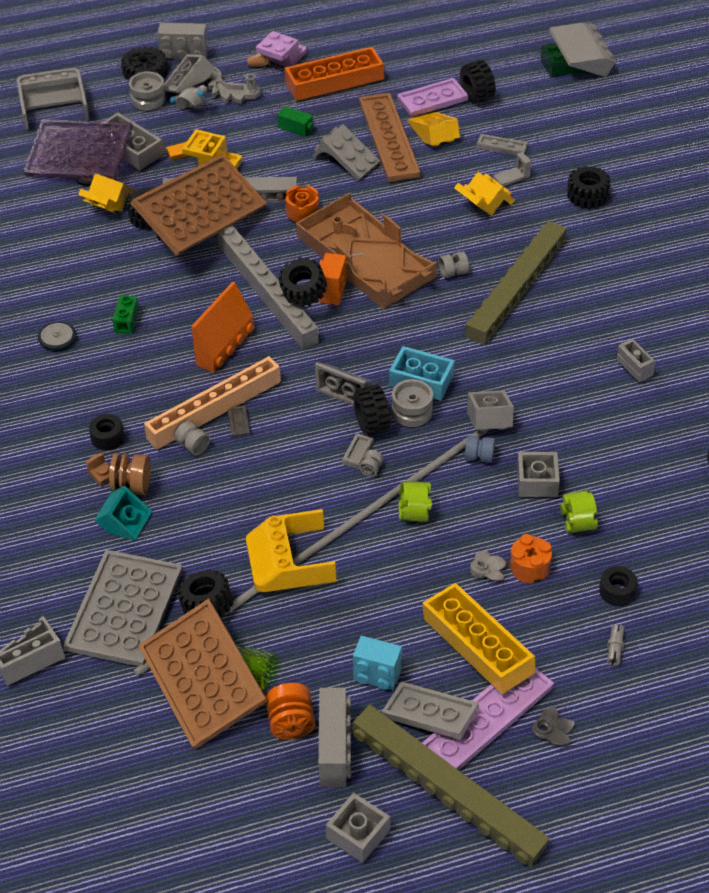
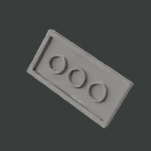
(430, 710)

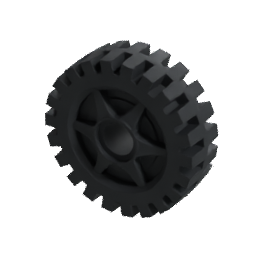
(144, 60)

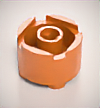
(301, 202)
(530, 558)

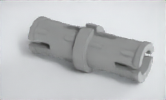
(615, 645)

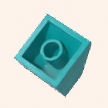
(123, 514)

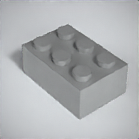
(182, 39)

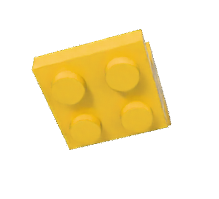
(208, 146)
(106, 193)
(485, 193)

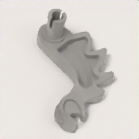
(236, 91)

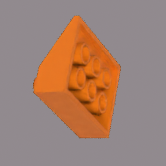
(221, 329)

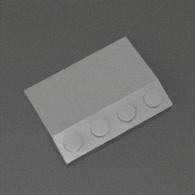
(583, 47)

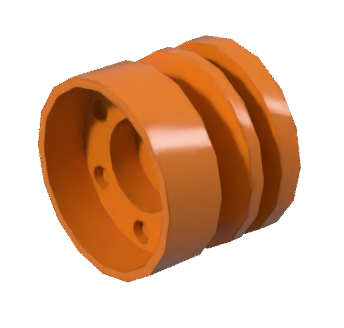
(290, 711)

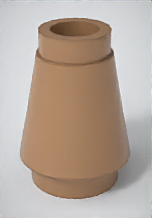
(258, 60)

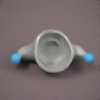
(190, 97)

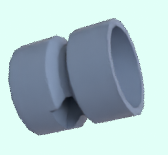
(479, 449)

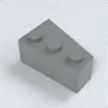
(30, 653)

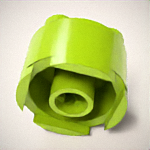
(414, 501)
(579, 511)

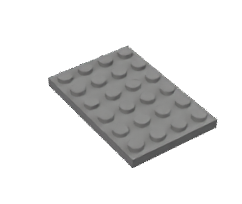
(123, 607)

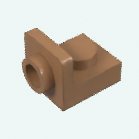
(98, 469)

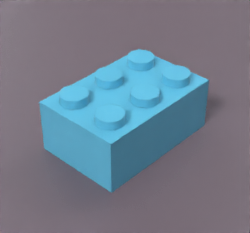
(422, 366)

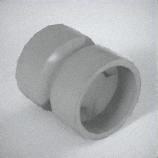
(453, 264)
(192, 438)

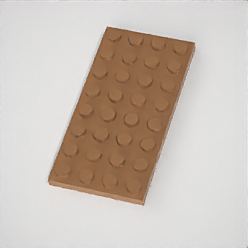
(198, 204)

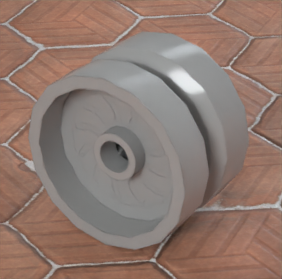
(147, 91)
(412, 403)

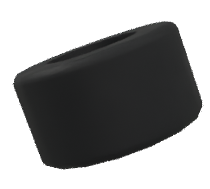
(106, 423)
(614, 595)

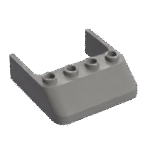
(51, 89)

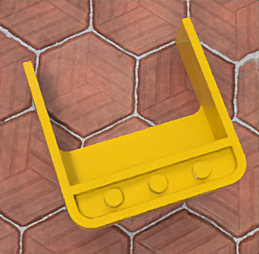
(272, 558)

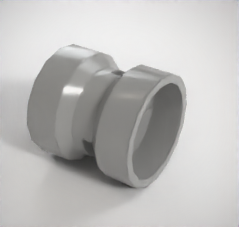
(371, 463)

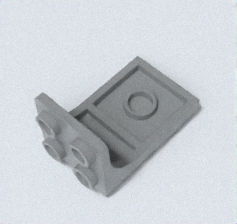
(347, 151)

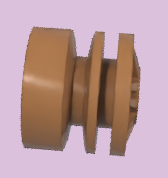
(128, 473)

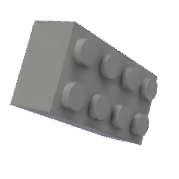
(142, 146)
(334, 737)

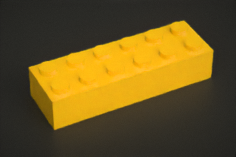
(479, 638)

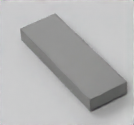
(501, 145)

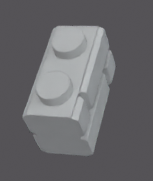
(636, 360)

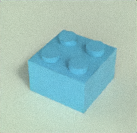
(377, 663)

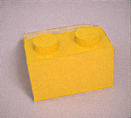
(435, 128)

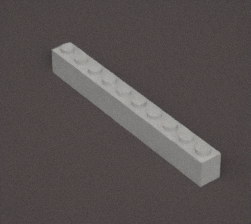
(267, 287)

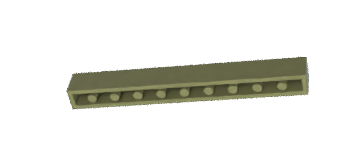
(515, 283)
(450, 786)

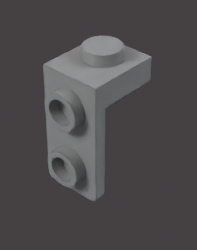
(515, 174)

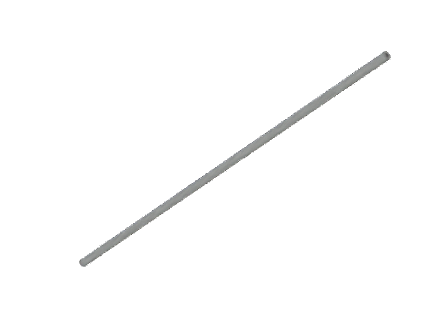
(349, 524)

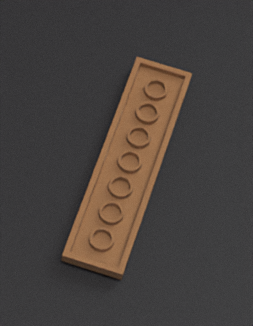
(389, 137)

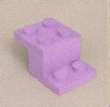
(281, 49)

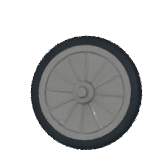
(56, 335)

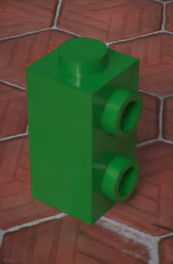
(295, 121)
(125, 314)

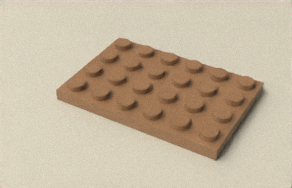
(202, 674)

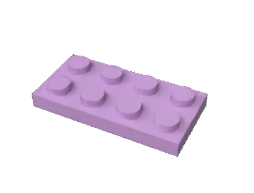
(432, 97)

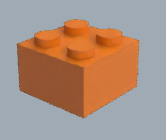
(335, 274)

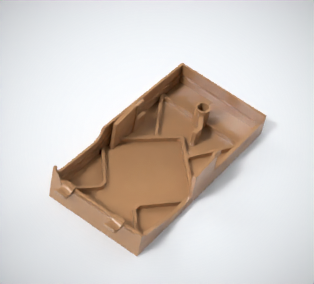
(386, 269)

